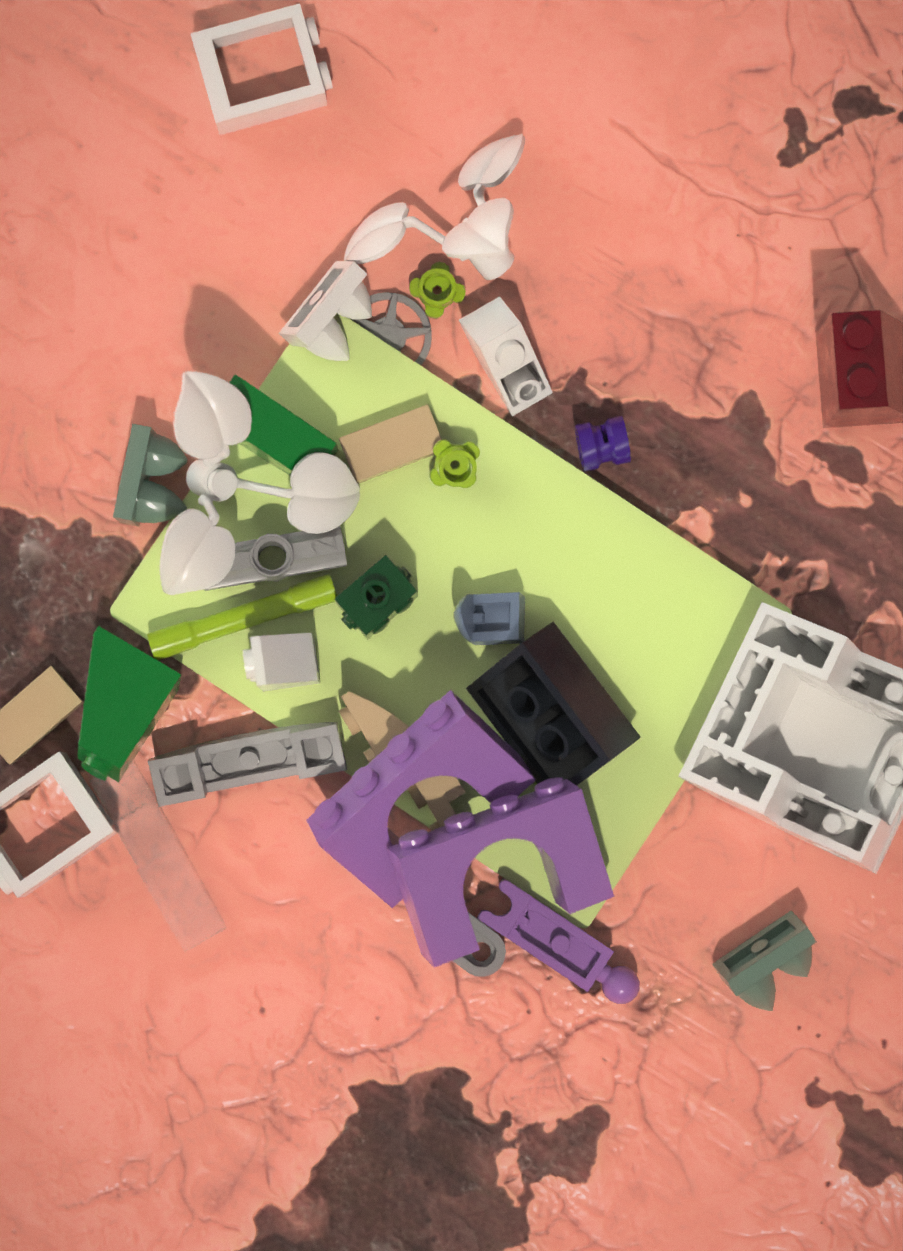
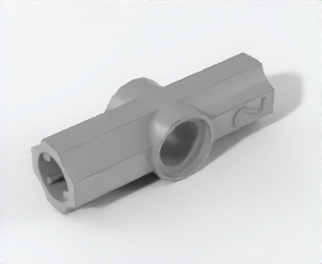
(303, 552)

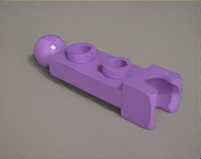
(561, 945)

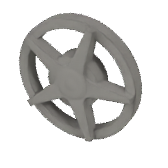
(392, 330)

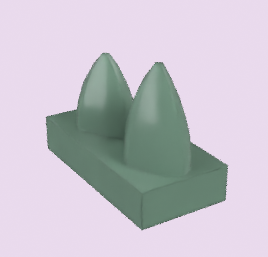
(138, 497)
(750, 966)

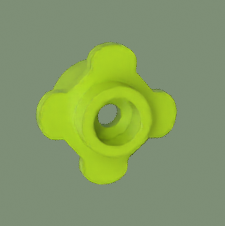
(439, 276)
(464, 473)

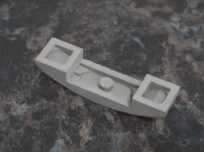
(247, 760)

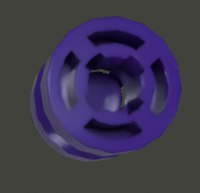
(602, 443)

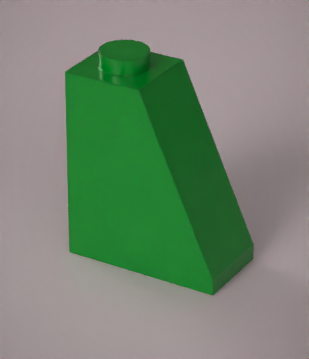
(277, 432)
(121, 704)

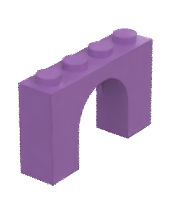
(440, 743)
(435, 862)

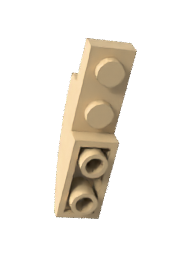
(379, 729)

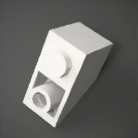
(506, 355)
(282, 661)

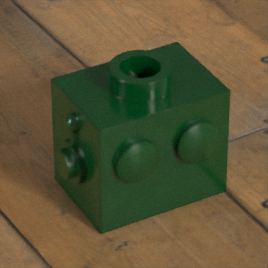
(373, 617)

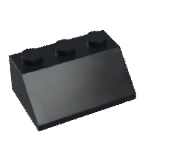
(553, 709)

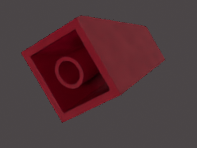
(860, 369)

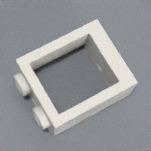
(269, 108)
(84, 802)

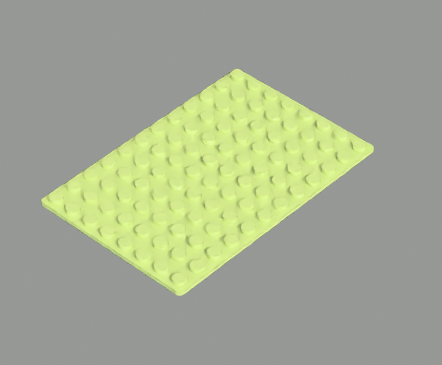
(623, 589)

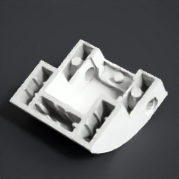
(807, 738)

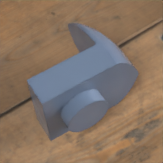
(491, 618)

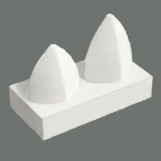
(314, 321)

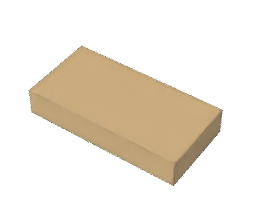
(390, 444)
(35, 713)

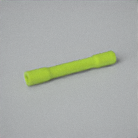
(191, 634)

